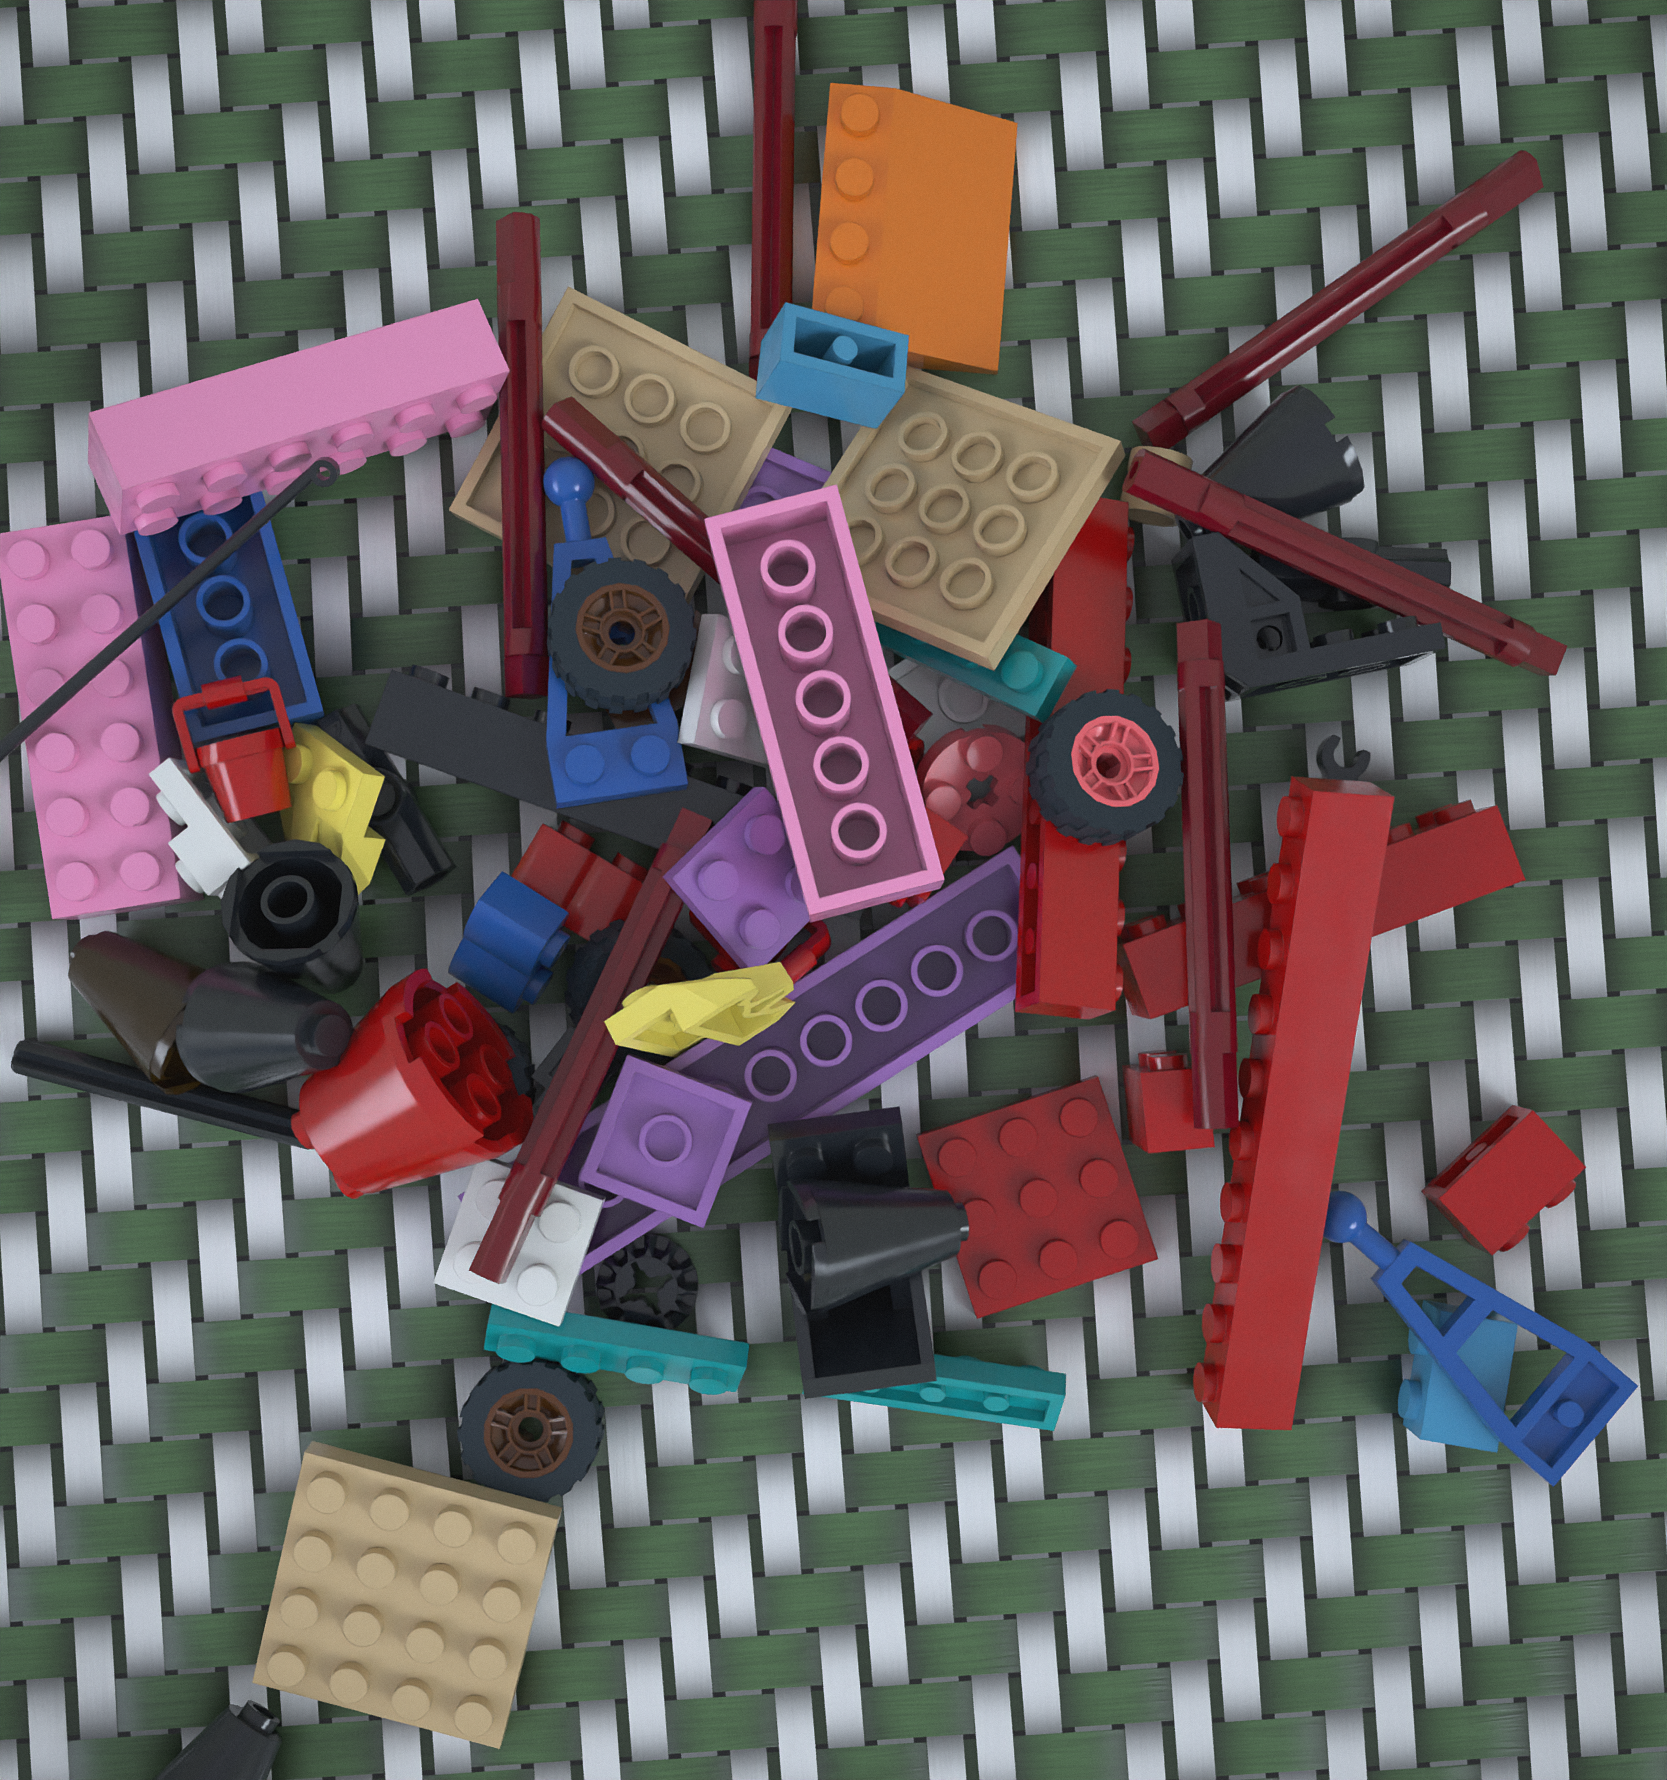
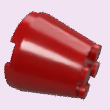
(414, 1091)

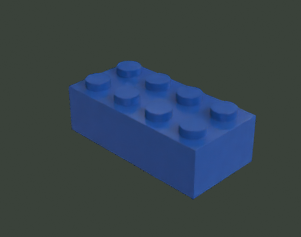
(231, 622)

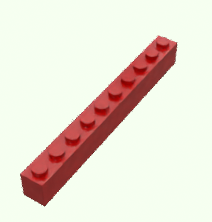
(1292, 1099)

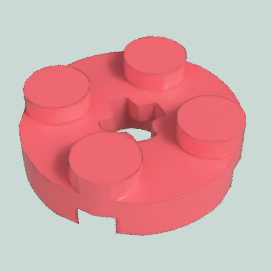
(970, 755)

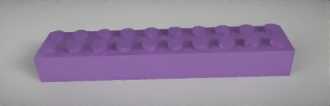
(849, 1028)

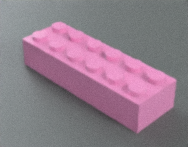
(275, 418)
(824, 703)
(91, 761)

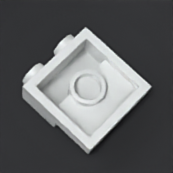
(208, 846)

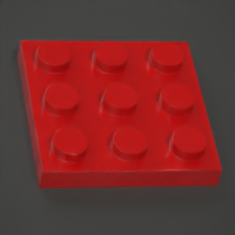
(1040, 1196)

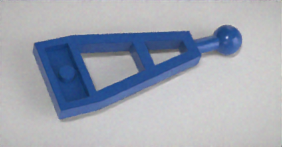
(614, 761)
(1566, 1406)

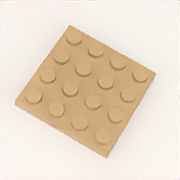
(664, 401)
(966, 511)
(405, 1594)

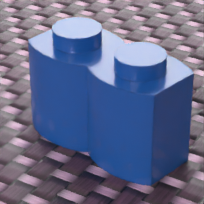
(510, 944)

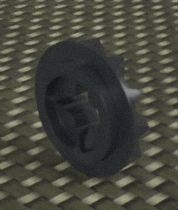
(656, 1257)

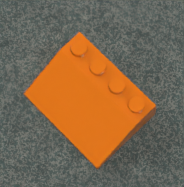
(916, 223)

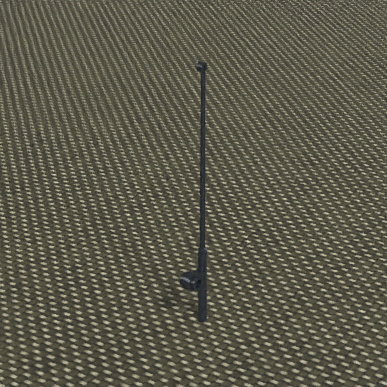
(166, 603)

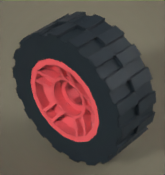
(1140, 775)

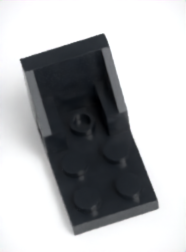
(1251, 605)
(883, 1334)

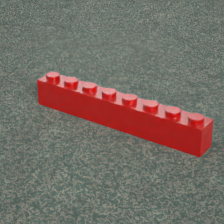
(1067, 887)

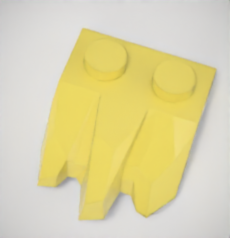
(332, 800)
(719, 1007)

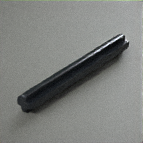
(133, 1086)

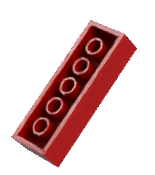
(1439, 865)

